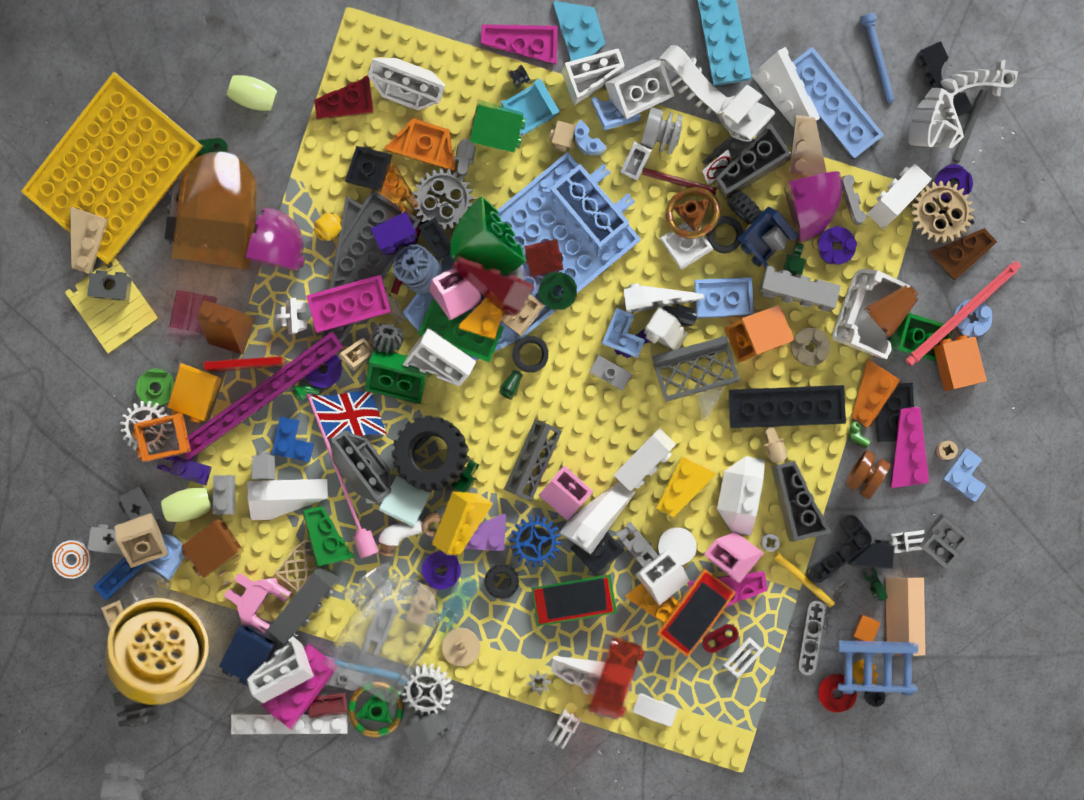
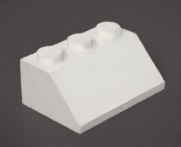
(640, 88)

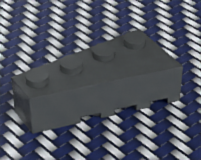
(754, 162)
(797, 504)
(303, 604)

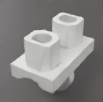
(292, 308)

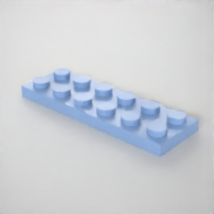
(836, 105)

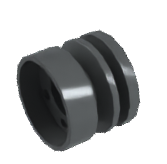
(135, 712)

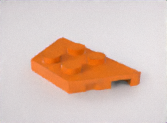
(424, 143)

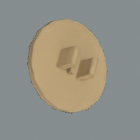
(461, 646)

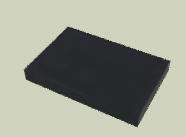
(888, 416)

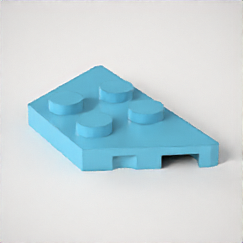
(579, 29)

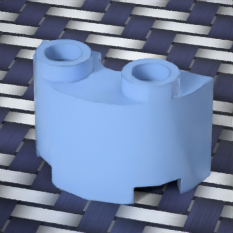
(585, 143)

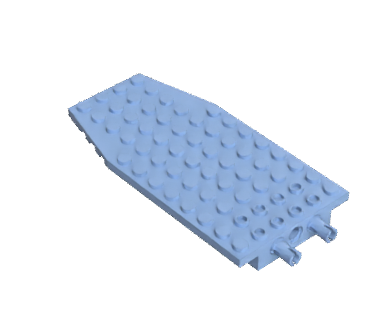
(561, 206)

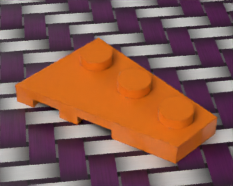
(873, 393)

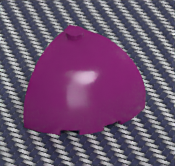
(813, 203)
(277, 241)

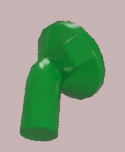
(301, 391)

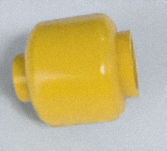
(327, 226)

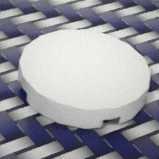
(679, 542)

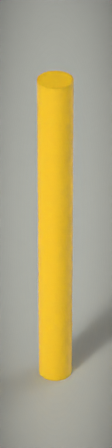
(804, 580)

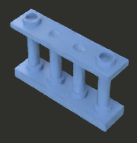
(887, 649)

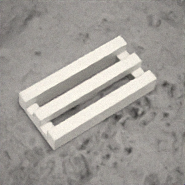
(740, 660)

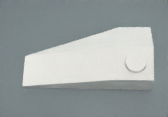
(646, 298)
(281, 497)
(578, 671)

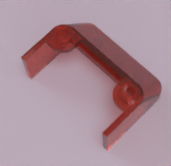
(616, 678)

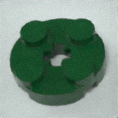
(547, 288)

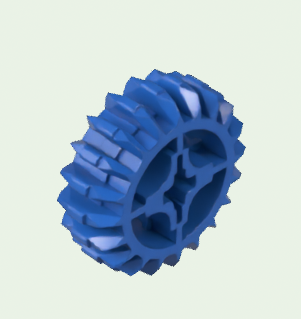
(531, 524)

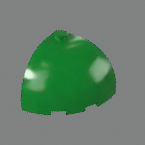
(486, 239)

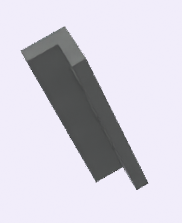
(530, 458)

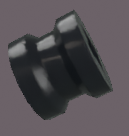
(519, 76)
(871, 696)

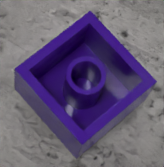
(394, 234)

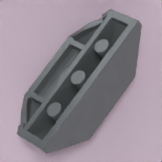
(361, 466)

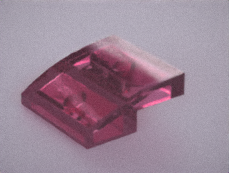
(186, 310)

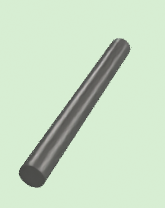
(969, 126)

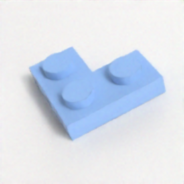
(618, 336)
(960, 475)

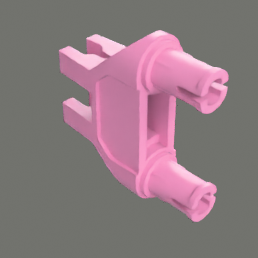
(253, 599)

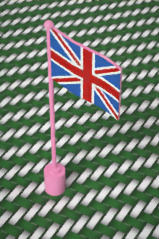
(357, 415)

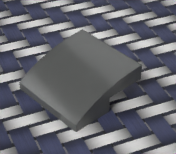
(944, 541)

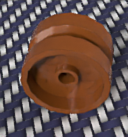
(867, 474)

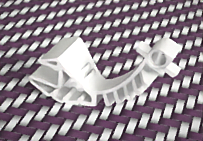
(738, 114)
(936, 119)

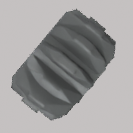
(386, 338)

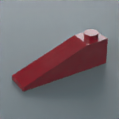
(503, 292)

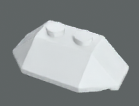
(405, 83)
(741, 494)

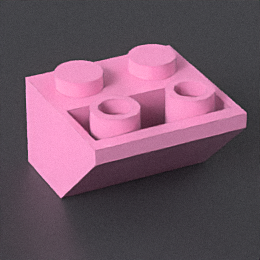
(454, 293)
(565, 493)
(733, 555)

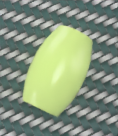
(251, 93)
(186, 504)

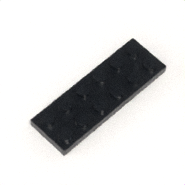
(787, 406)

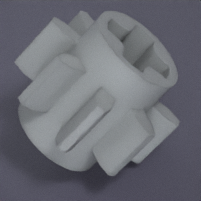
(539, 688)

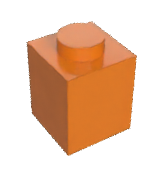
(865, 629)

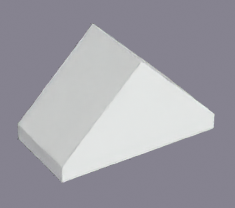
(636, 160)

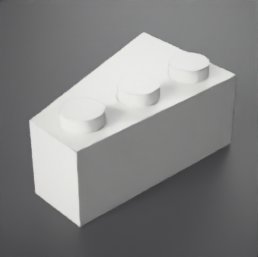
(665, 330)

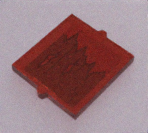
(544, 258)

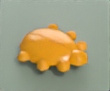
(858, 672)

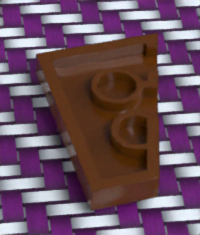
(963, 253)

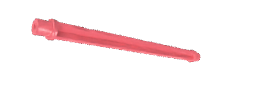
(963, 313)

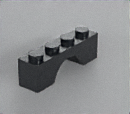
(932, 60)

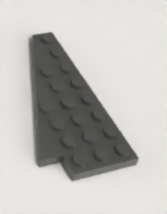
(357, 249)

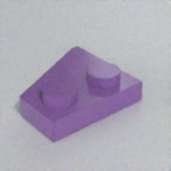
(489, 535)

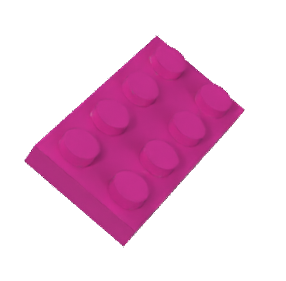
(348, 304)
(294, 702)

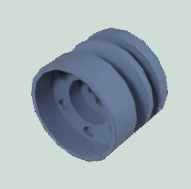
(416, 268)

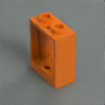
(181, 432)

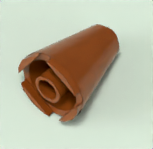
(892, 308)

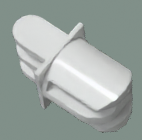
(905, 541)
(564, 728)

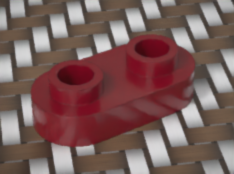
(720, 639)

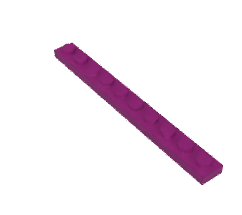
(263, 394)

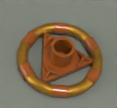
(693, 212)

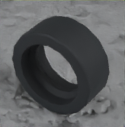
(726, 249)
(527, 368)

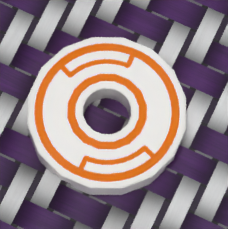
(60, 559)

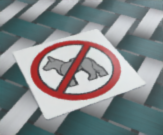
(714, 169)

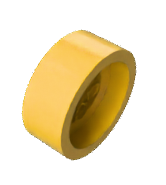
(141, 679)

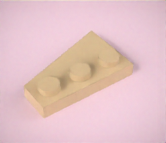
(806, 148)
(86, 239)

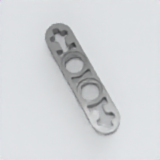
(808, 637)

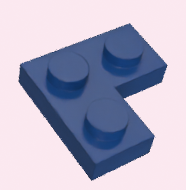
(286, 443)

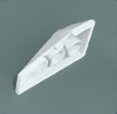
(593, 521)

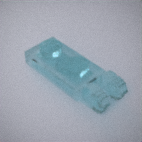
(460, 598)

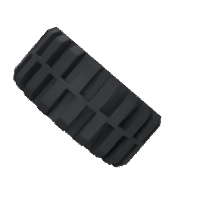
(412, 436)

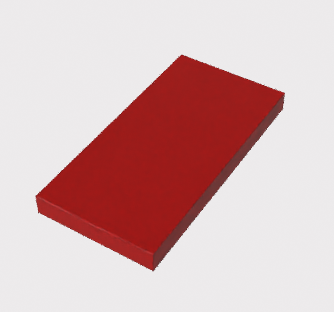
(245, 364)

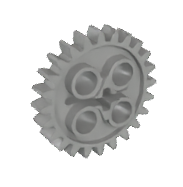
(451, 184)

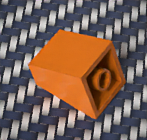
(759, 333)

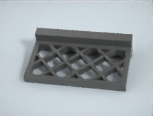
(687, 355)

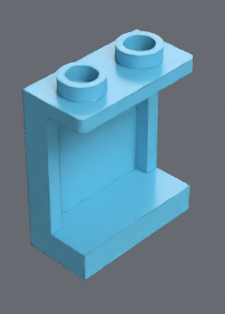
(535, 104)

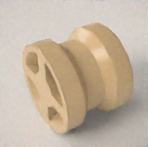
(942, 449)

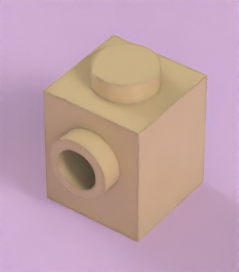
(562, 136)

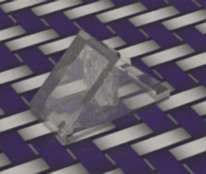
(707, 400)

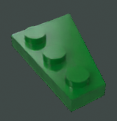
(324, 538)

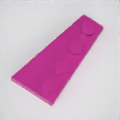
(910, 453)
(750, 586)

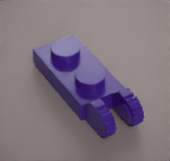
(187, 469)

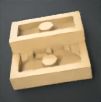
(523, 319)

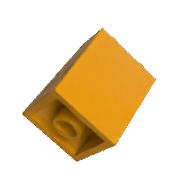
(194, 393)

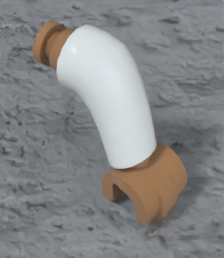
(395, 533)

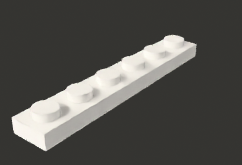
(270, 725)

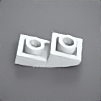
(655, 710)

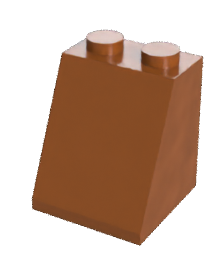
(225, 326)
(211, 548)

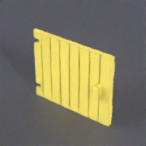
(112, 320)

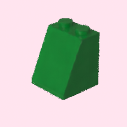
(496, 126)

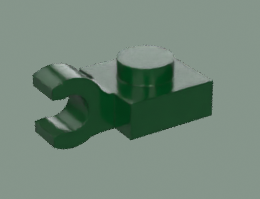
(794, 263)
(467, 480)
(877, 589)

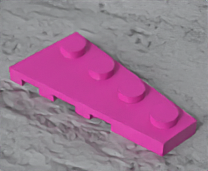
(523, 40)

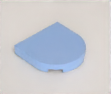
(169, 563)

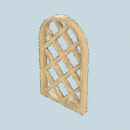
(297, 570)

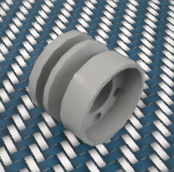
(662, 130)

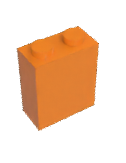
(959, 362)

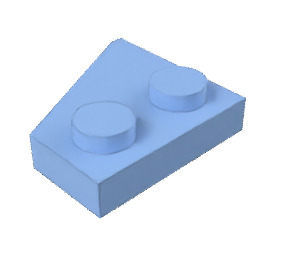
(609, 114)

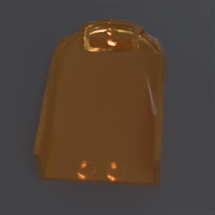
(215, 212)

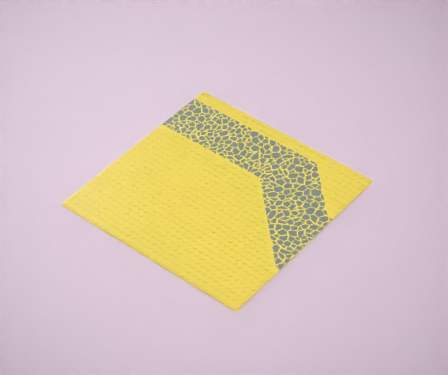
(596, 419)

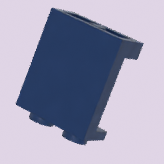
(752, 237)

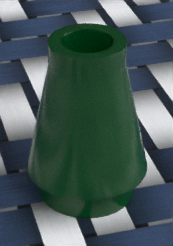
(510, 386)

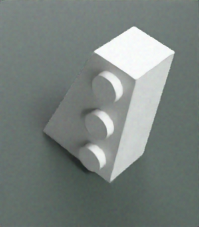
(590, 73)
(899, 195)
(440, 358)
(645, 460)
(281, 673)

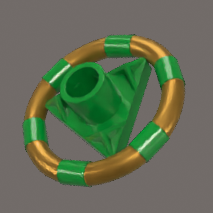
(374, 710)

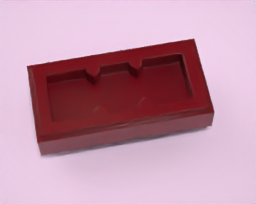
(328, 705)

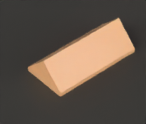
(905, 611)

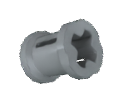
(776, 543)

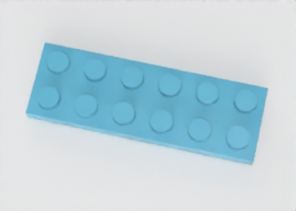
(724, 41)

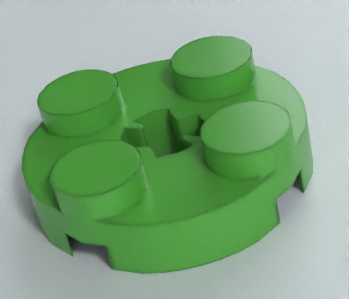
(148, 379)

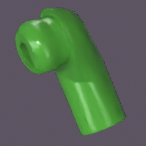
(855, 435)

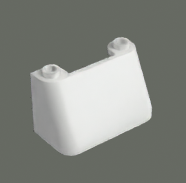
(854, 324)

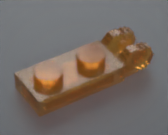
(399, 189)

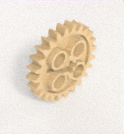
(957, 203)

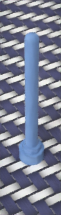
(868, 21)

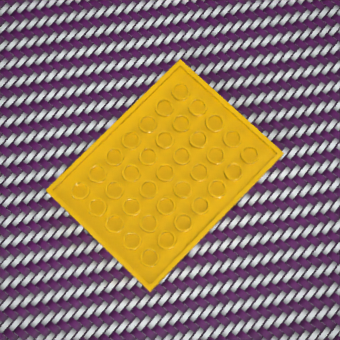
(113, 164)

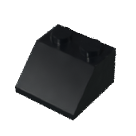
(875, 555)

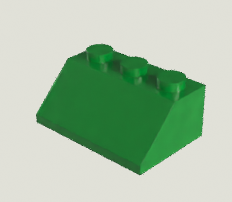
(392, 379)

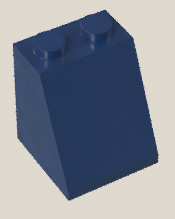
(246, 654)

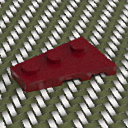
(348, 101)

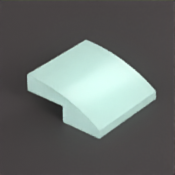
(404, 502)

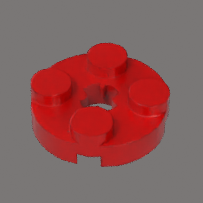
(827, 698)

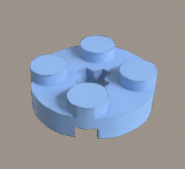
(979, 327)

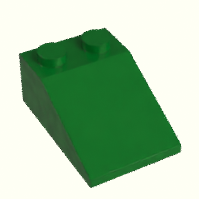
(913, 333)

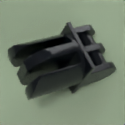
(685, 315)

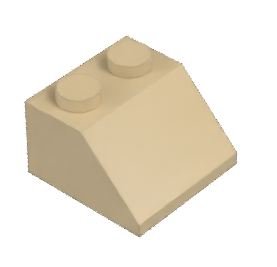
(140, 540)

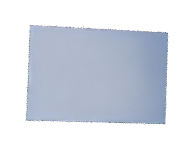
(724, 297)

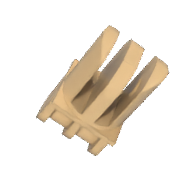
(775, 447)

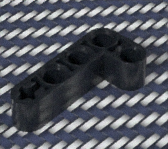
(837, 553)

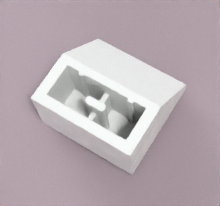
(663, 576)

